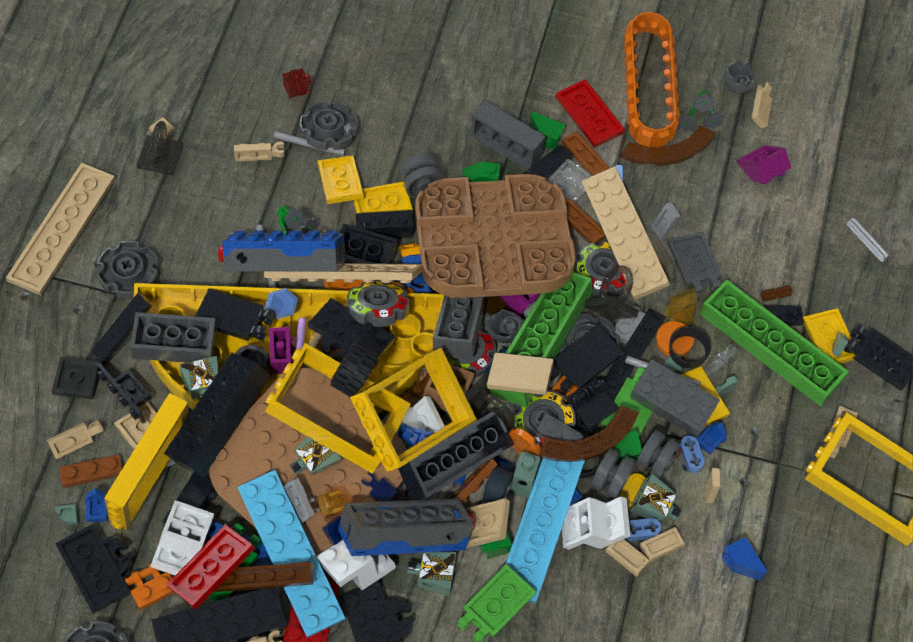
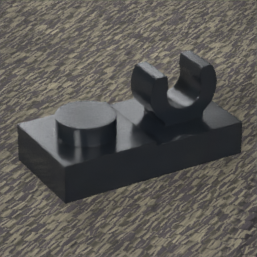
(788, 314)

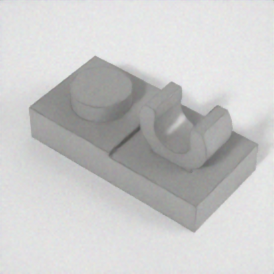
(665, 221)
(626, 327)
(299, 501)

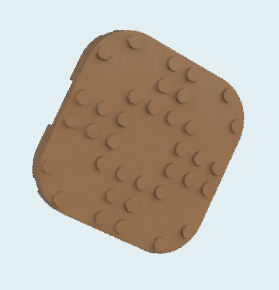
(494, 237)
(268, 444)

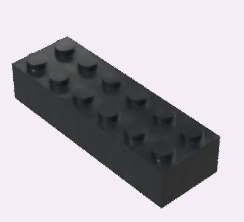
(217, 414)
(456, 455)
(224, 620)

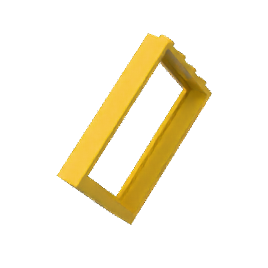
(328, 366)
(449, 391)
(145, 464)
(847, 496)

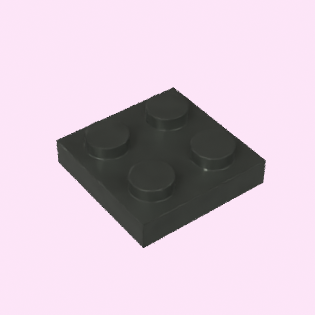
(75, 378)

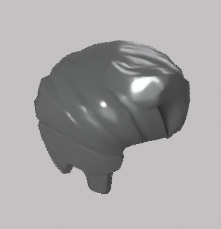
(739, 78)
(504, 326)
(256, 354)

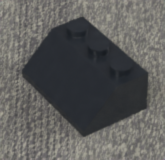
(367, 246)

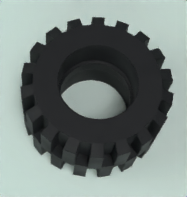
(354, 369)

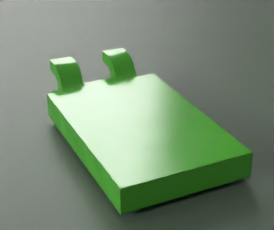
(623, 399)
(496, 604)

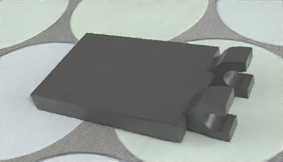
(695, 262)

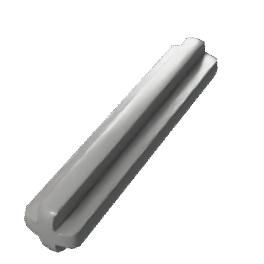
(867, 239)

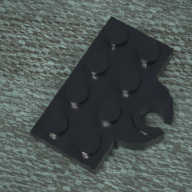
(341, 330)
(96, 566)
(374, 617)

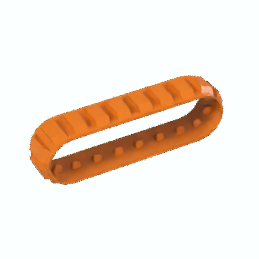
(659, 26)

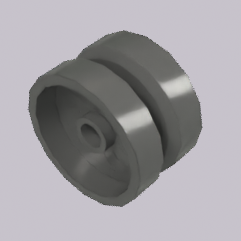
(419, 172)
(656, 454)
(610, 472)

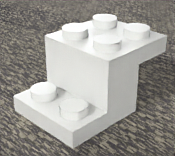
(421, 416)
(596, 523)
(181, 537)
(360, 569)

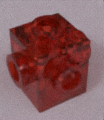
(296, 82)

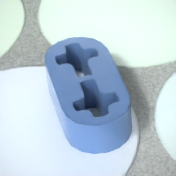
(695, 452)
(642, 531)

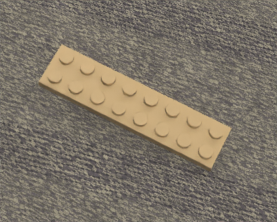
(60, 229)
(625, 232)
(354, 271)

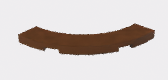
(670, 154)
(591, 446)

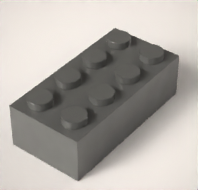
(507, 135)
(459, 326)
(172, 337)
(674, 398)

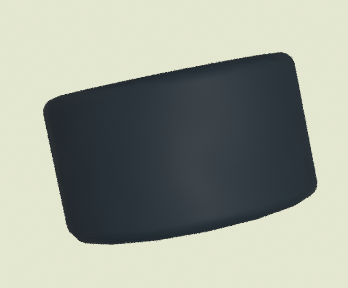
(498, 485)

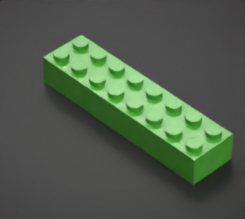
(548, 327)
(774, 343)

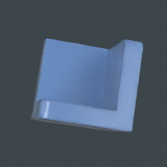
(281, 303)

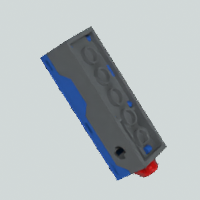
(283, 251)
(405, 527)

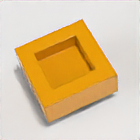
(408, 249)

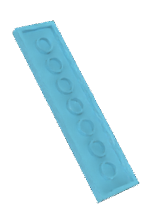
(543, 521)
(288, 544)

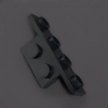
(129, 390)

